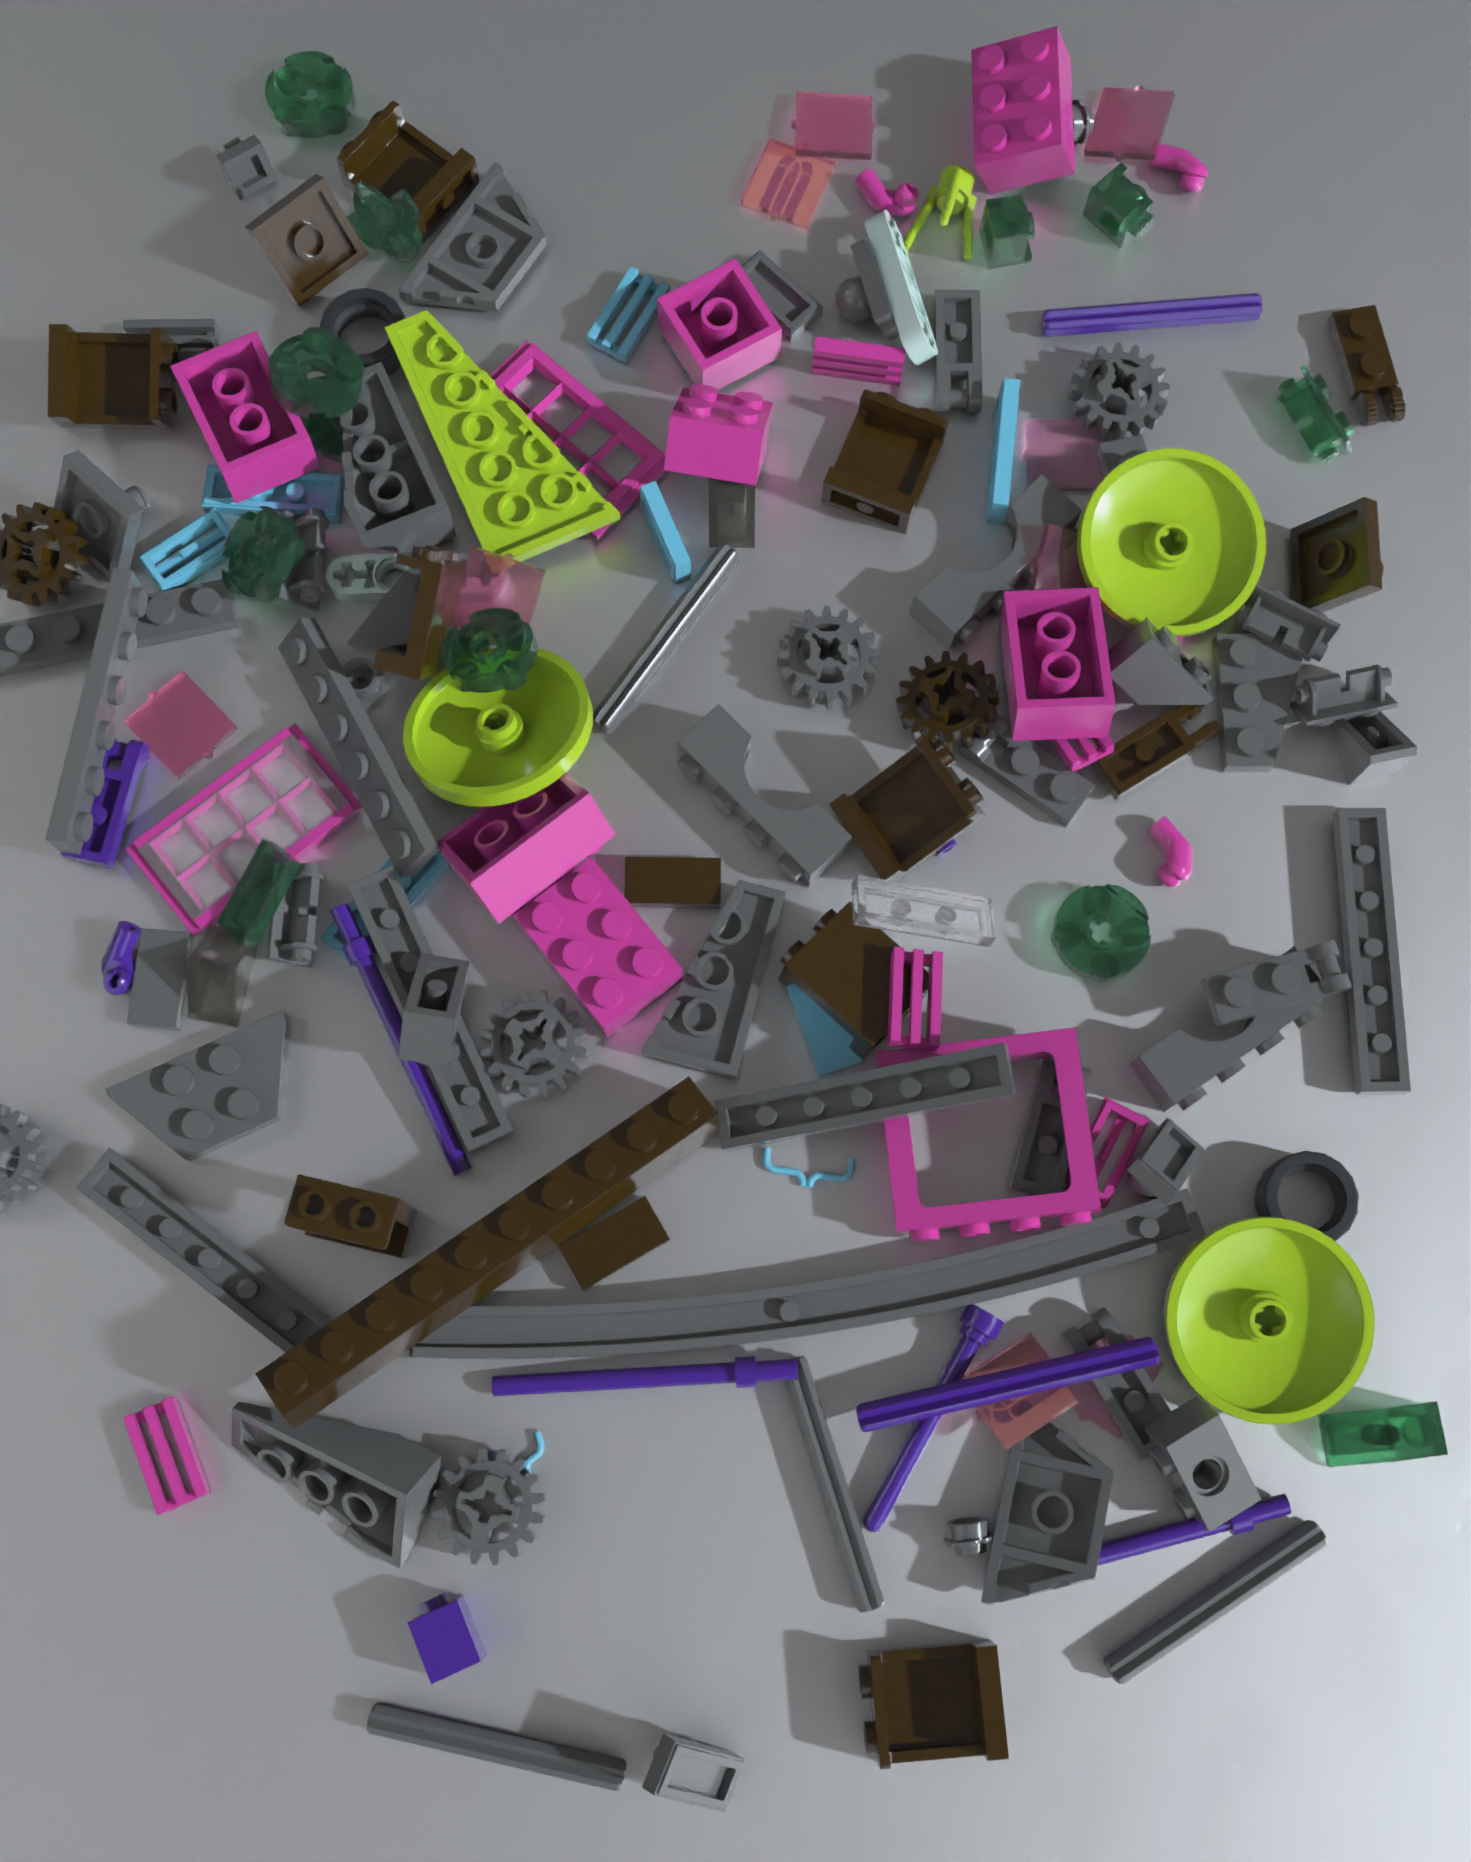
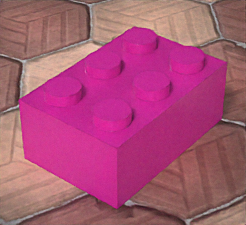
(1022, 111)
(241, 421)
(1056, 664)
(525, 846)
(599, 947)

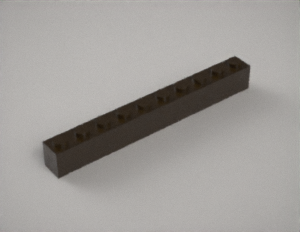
(488, 1253)

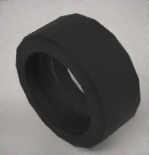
(360, 304)
(1334, 1174)

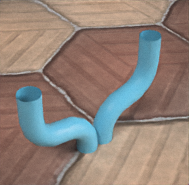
(532, 1457)

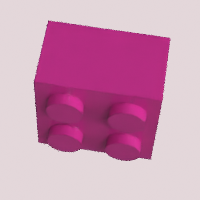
(719, 326)
(718, 434)

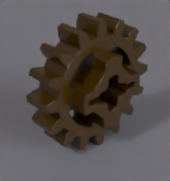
(39, 554)
(936, 687)

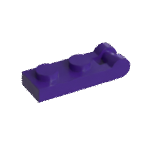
(113, 804)

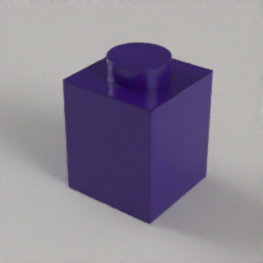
(446, 1637)

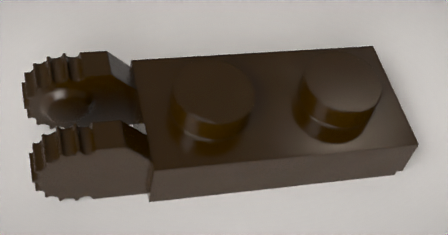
(1366, 363)
(1152, 750)

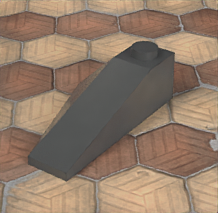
(386, 474)
(358, 1474)

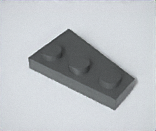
(1253, 698)

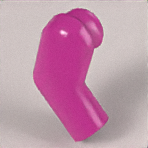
(1185, 162)
(896, 202)
(1178, 853)

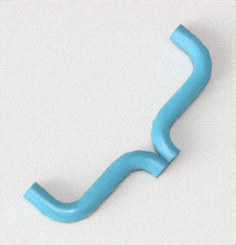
(813, 1177)

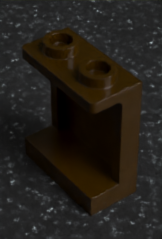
(398, 157)
(111, 379)
(885, 461)
(432, 614)
(910, 810)
(849, 976)
(351, 1216)
(934, 1703)

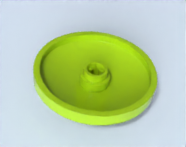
(1172, 541)
(501, 741)
(1269, 1320)

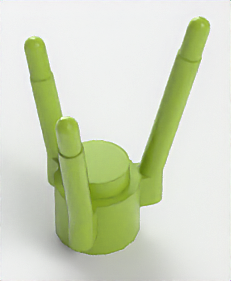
(951, 197)

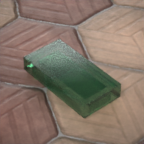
(259, 893)

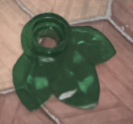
(386, 222)

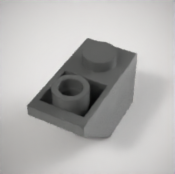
(1156, 671)

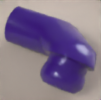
(118, 960)

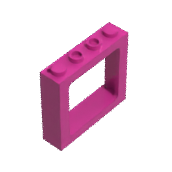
(1024, 1212)

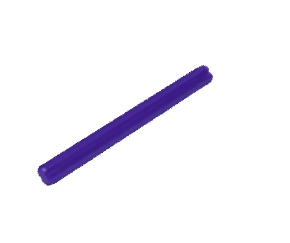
(1007, 1384)

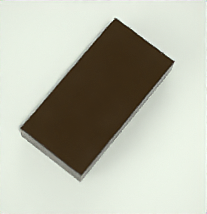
(673, 882)
(614, 1243)

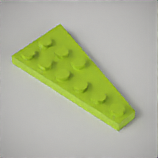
(502, 464)

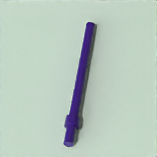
(360, 953)
(744, 1372)
(1191, 1530)

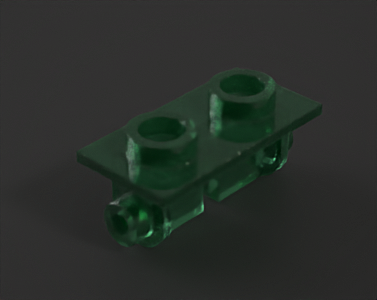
(1309, 399)

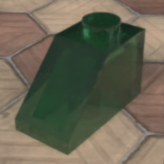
(1382, 1434)

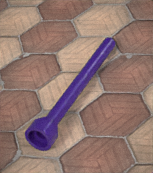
(976, 1330)

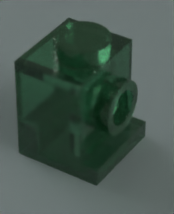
(1119, 207)
(1006, 231)

